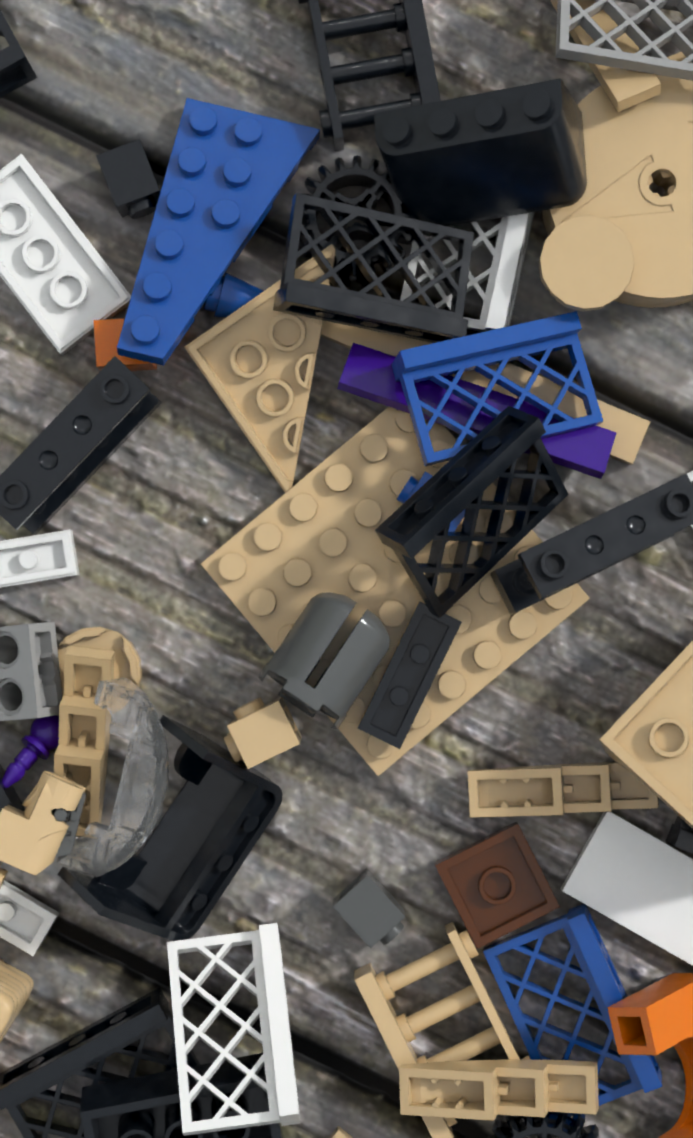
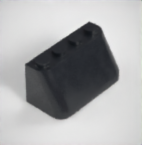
(486, 154)

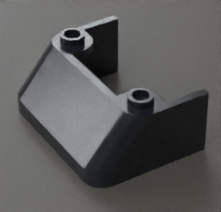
(194, 846)

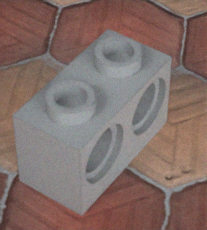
(29, 671)

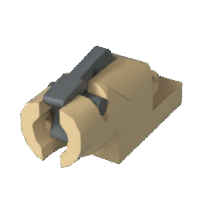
(44, 828)

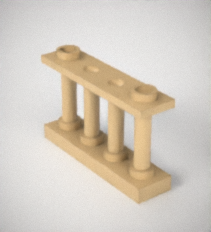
(401, 1029)

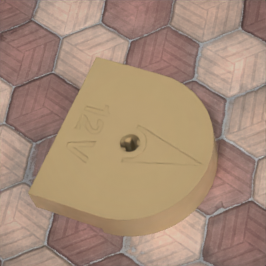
(622, 160)

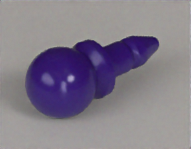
(42, 738)

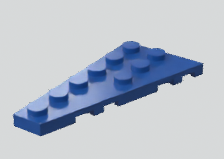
(210, 204)

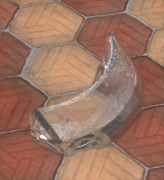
(140, 787)

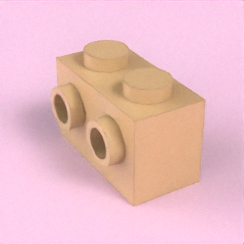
(261, 732)

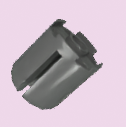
(347, 672)

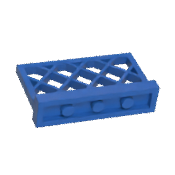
(488, 349)
(603, 985)

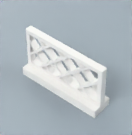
(502, 275)
(274, 1034)

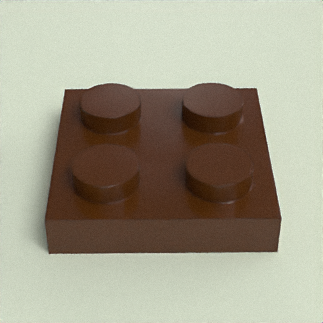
(497, 885)

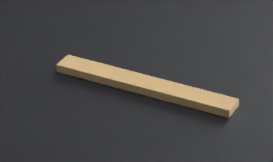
(628, 427)

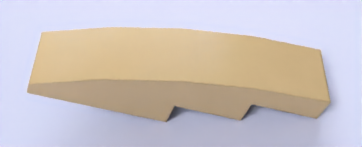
(85, 728)
(556, 790)
(498, 1088)

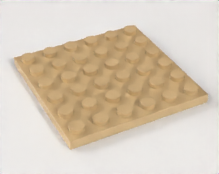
(326, 541)

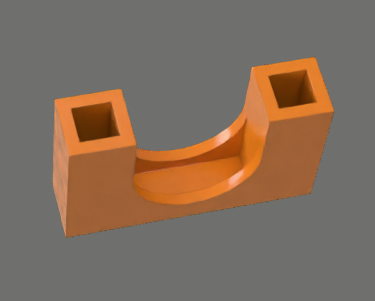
(655, 1022)

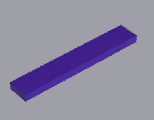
(371, 376)

